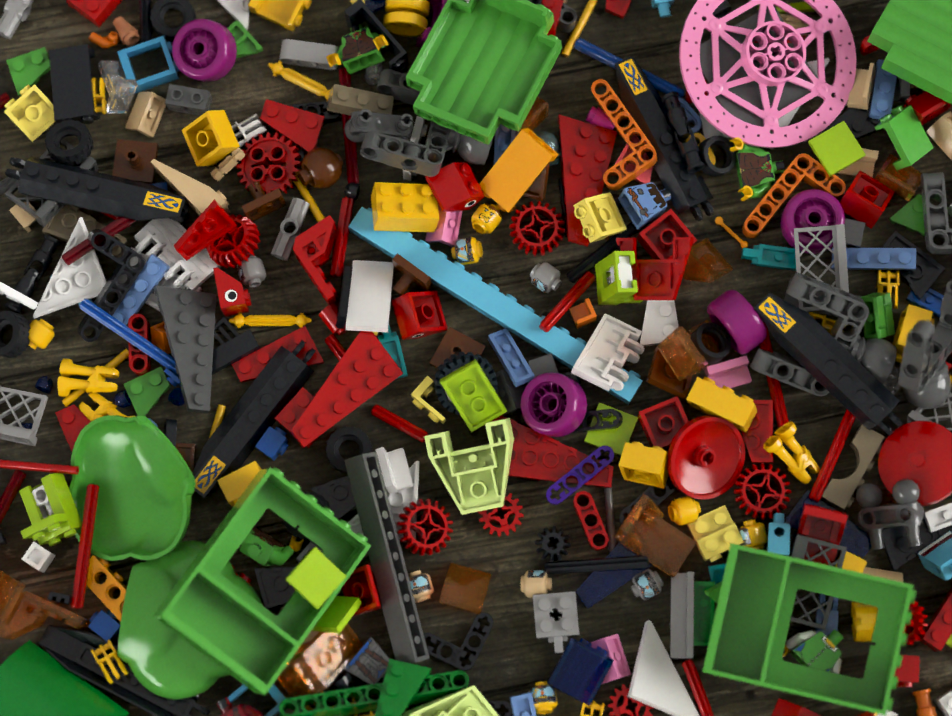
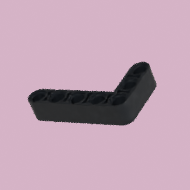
(112, 284)

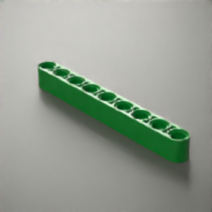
(363, 693)

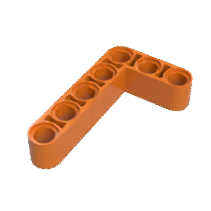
(627, 133)
(786, 190)

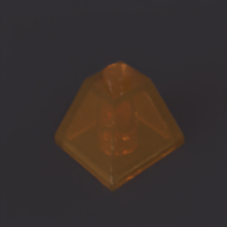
(536, 115)
(705, 263)
(465, 588)

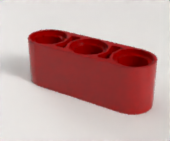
(137, 355)
(590, 510)

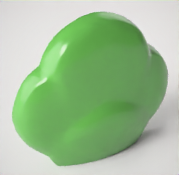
(141, 488)
(154, 652)

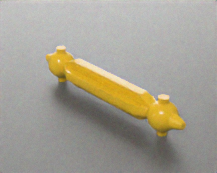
(299, 79)
(270, 320)

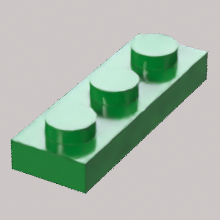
(702, 613)

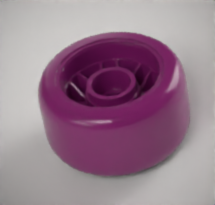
(218, 52)
(815, 204)
(739, 320)
(540, 399)

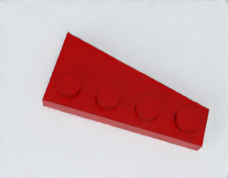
(251, 365)

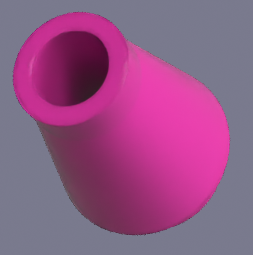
(598, 117)

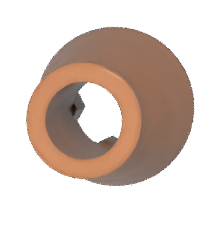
(127, 33)

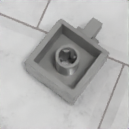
(545, 625)

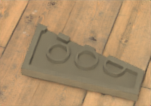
(65, 220)

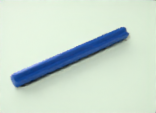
(610, 60)
(128, 334)

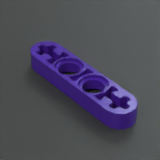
(580, 475)

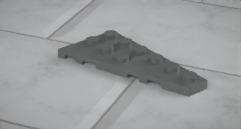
(190, 334)

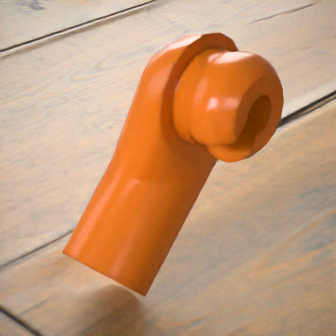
(104, 42)

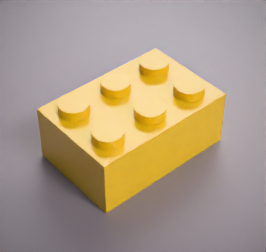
(404, 207)
(722, 403)

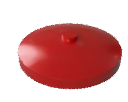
(921, 454)
(706, 457)

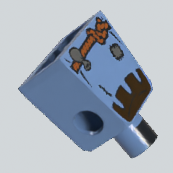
(644, 203)

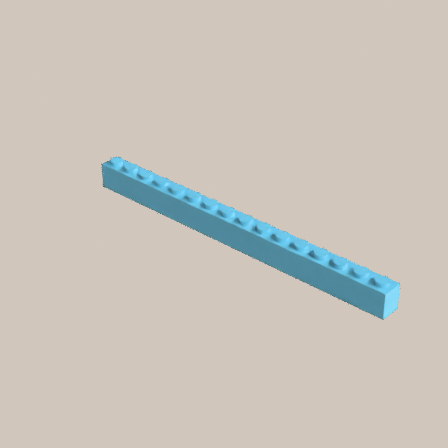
(482, 296)

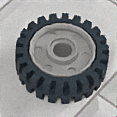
(455, 363)

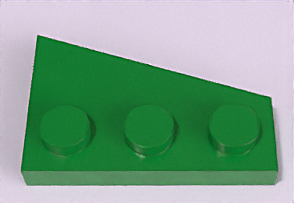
(399, 687)

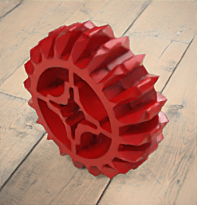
(545, 226)
(236, 244)
(770, 495)
(425, 519)

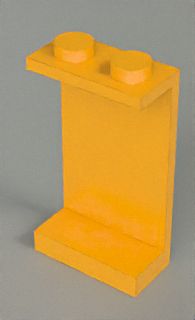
(517, 169)

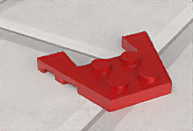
(658, 277)

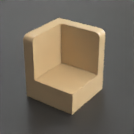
(22, 216)

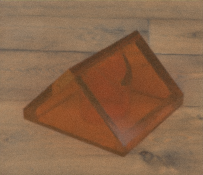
(902, 181)

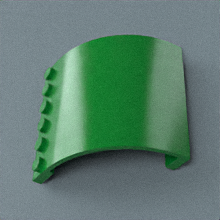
(41, 686)

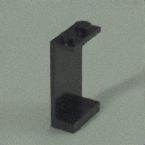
(359, 13)
(72, 84)

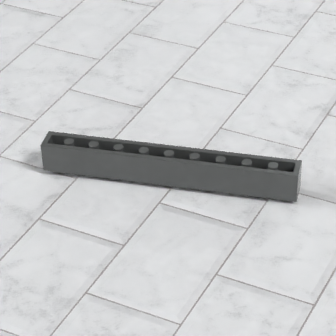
(386, 558)

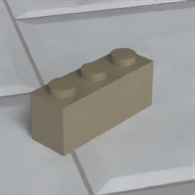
(349, 99)

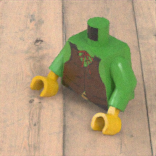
(359, 50)
(754, 169)
(267, 549)

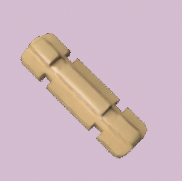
(227, 164)

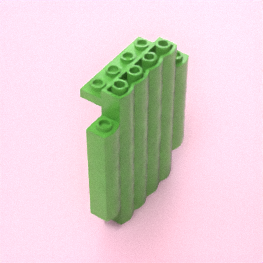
(918, 43)
(484, 65)

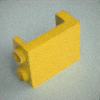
(281, 12)

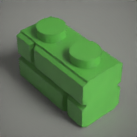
(880, 317)

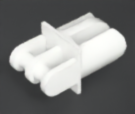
(248, 128)

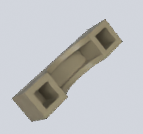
(840, 491)

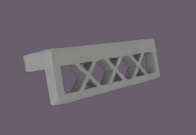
(682, 616)

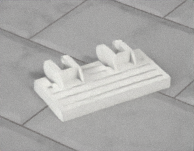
(164, 235)
(607, 352)

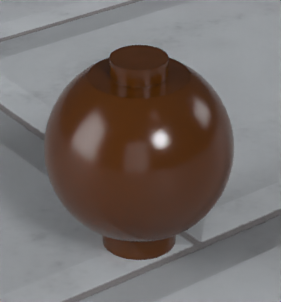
(320, 168)

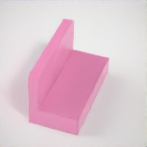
(447, 228)
(730, 373)
(620, 665)

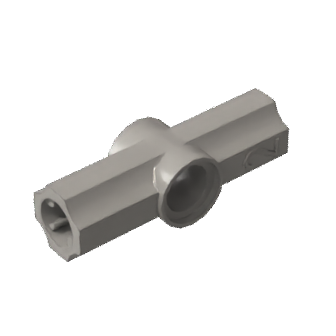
(14, 13)
(295, 217)

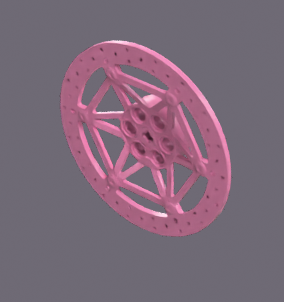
(781, 136)

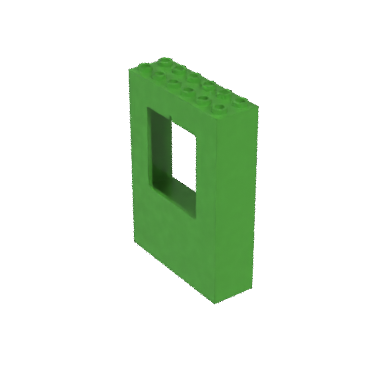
(756, 618)
(230, 623)

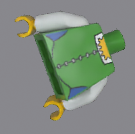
(816, 650)

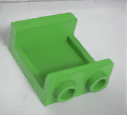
(906, 135)

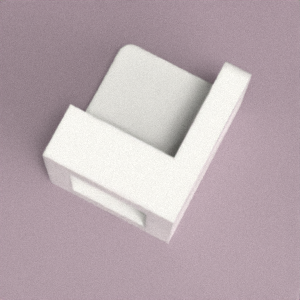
(38, 557)

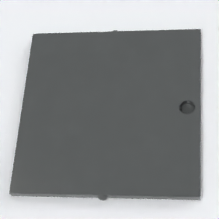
(750, 91)

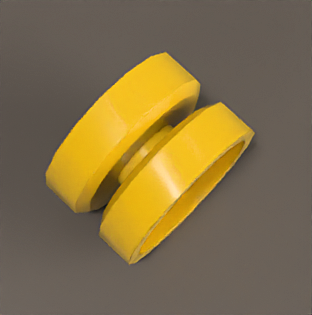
(406, 17)

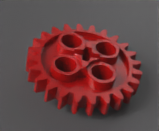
(270, 147)

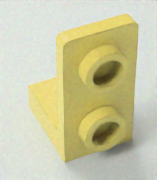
(425, 389)

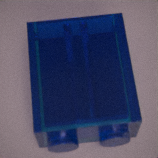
(581, 670)

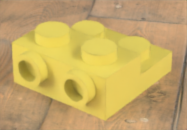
(31, 112)
(599, 217)
(715, 533)

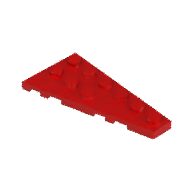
(584, 160)
(354, 380)
(548, 460)

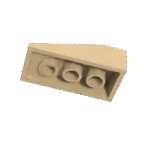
(197, 194)

